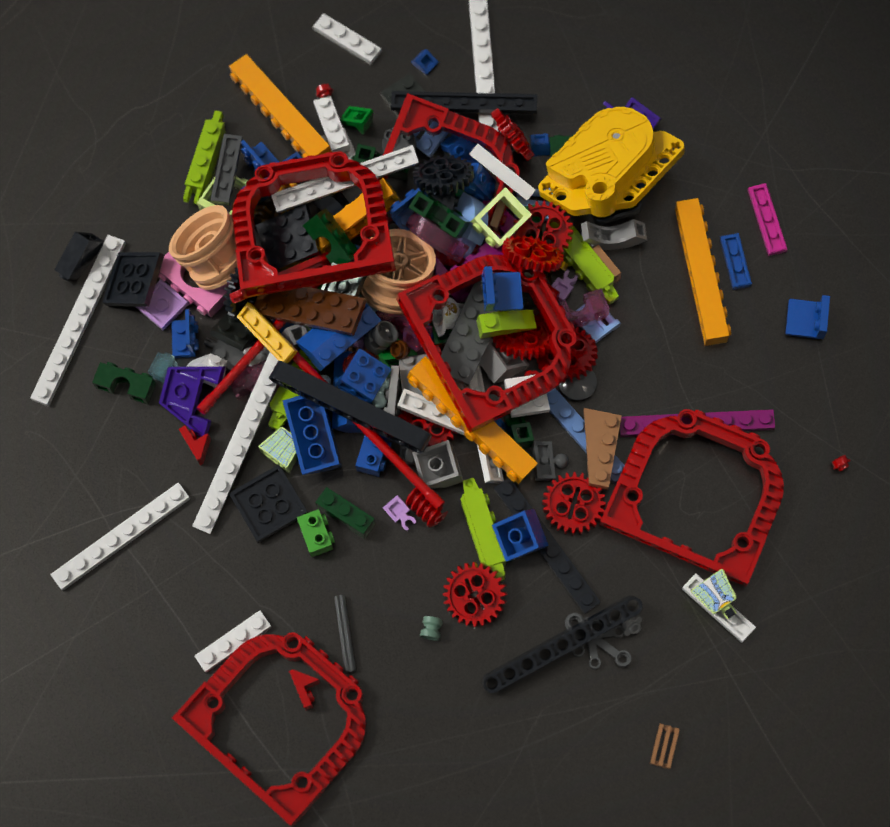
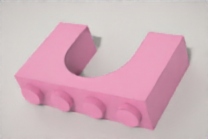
(207, 301)

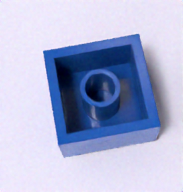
(520, 535)

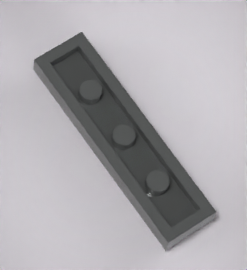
(226, 170)

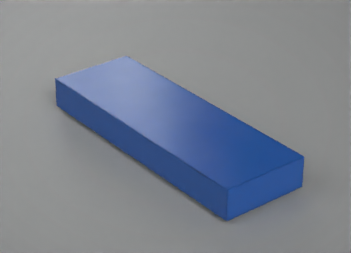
(735, 261)

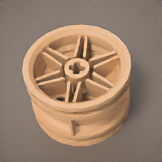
(206, 247)
(413, 264)

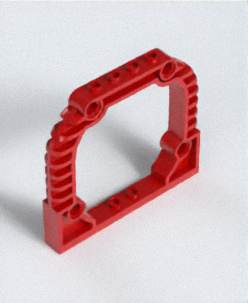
(417, 115)
(371, 258)
(472, 405)
(737, 562)
(199, 720)

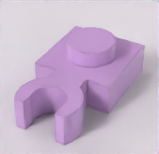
(564, 286)
(397, 511)

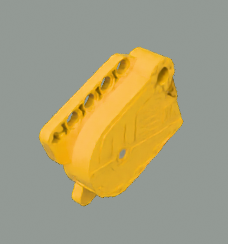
(607, 162)

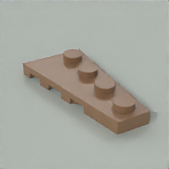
(601, 442)

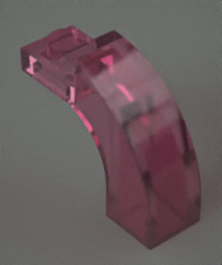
(436, 237)

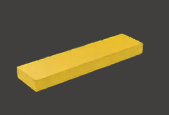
(266, 333)

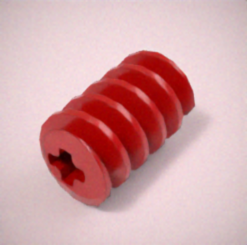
(424, 508)

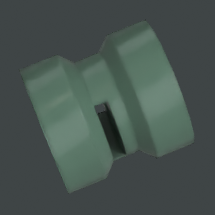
(431, 628)

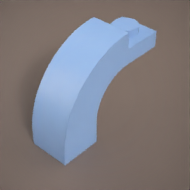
(470, 207)

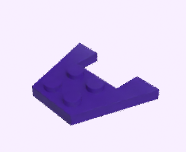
(182, 393)

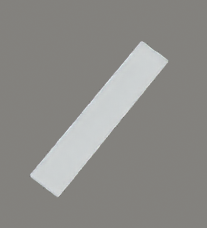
(502, 172)

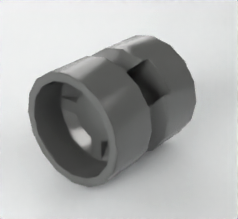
(380, 337)

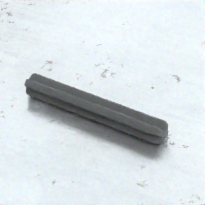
(345, 635)

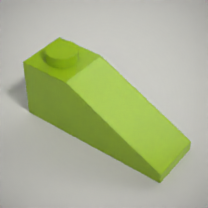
(505, 322)

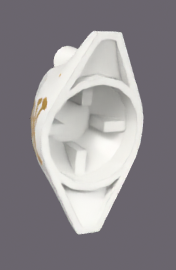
(445, 317)

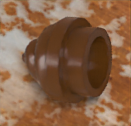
(399, 349)

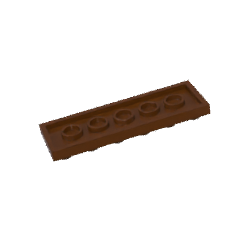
(313, 309)

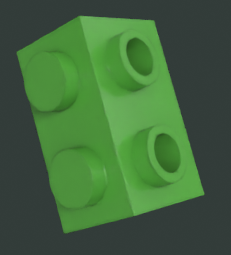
(314, 531)

